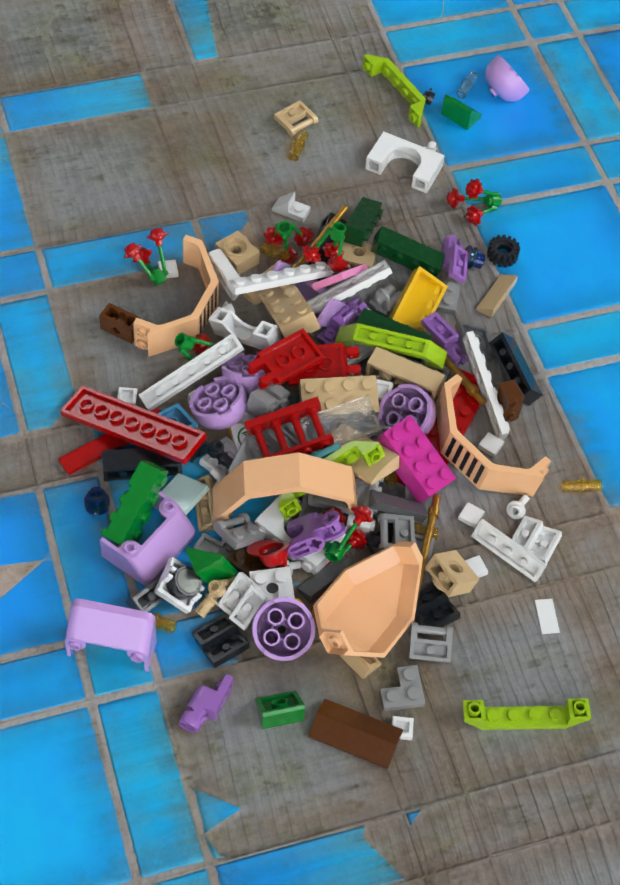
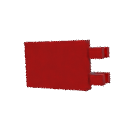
(286, 359)
(334, 364)

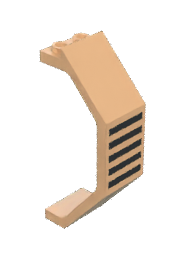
(162, 337)
(472, 462)

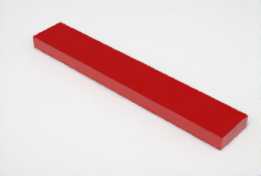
(92, 452)

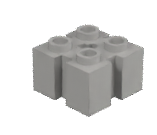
(265, 401)

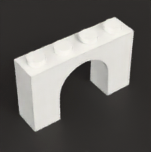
(392, 147)
(273, 524)

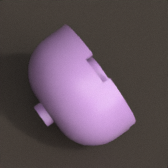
(504, 80)
(236, 370)
(407, 401)
(218, 404)
(298, 627)

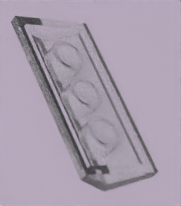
(345, 422)

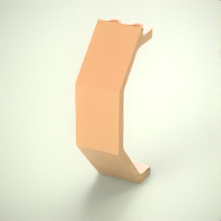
(280, 476)

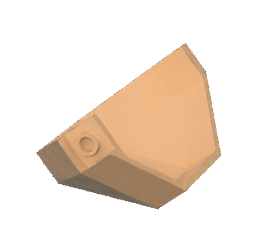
(371, 602)

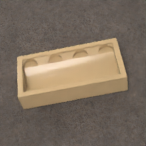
(379, 469)

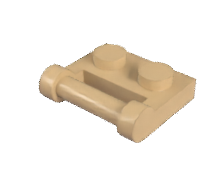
(293, 114)

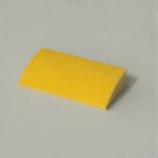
(418, 298)

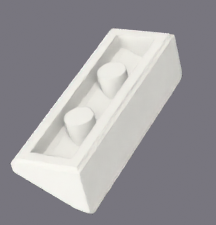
(223, 270)

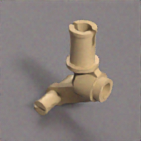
(216, 590)

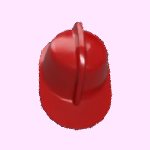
(270, 552)

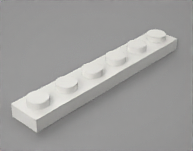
(279, 278)
(351, 286)
(191, 372)
(486, 388)

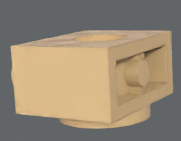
(239, 252)
(358, 255)
(451, 573)

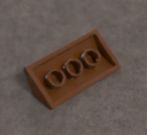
(355, 733)

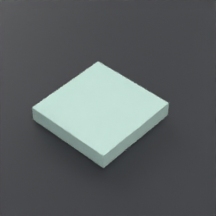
(185, 491)

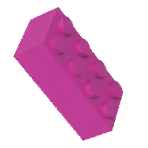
(419, 462)

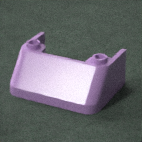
(308, 293)
(148, 560)
(112, 628)

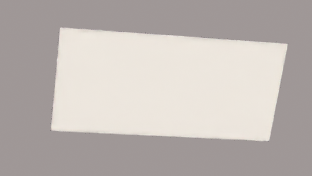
(547, 616)

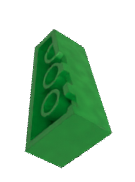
(136, 503)

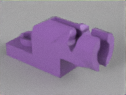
(455, 258)
(345, 316)
(444, 337)
(206, 704)

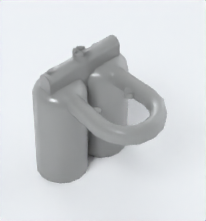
(385, 299)

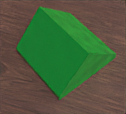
(459, 112)
(210, 565)
(280, 709)

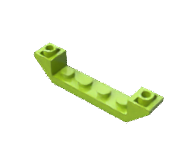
(375, 65)
(393, 342)
(349, 453)
(526, 717)

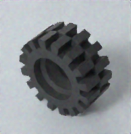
(503, 258)

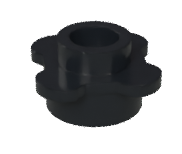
(429, 96)

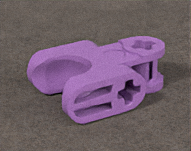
(312, 532)

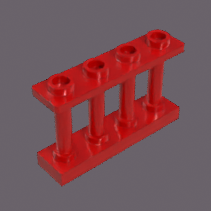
(290, 414)

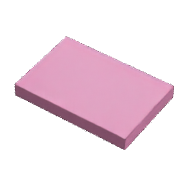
(339, 277)

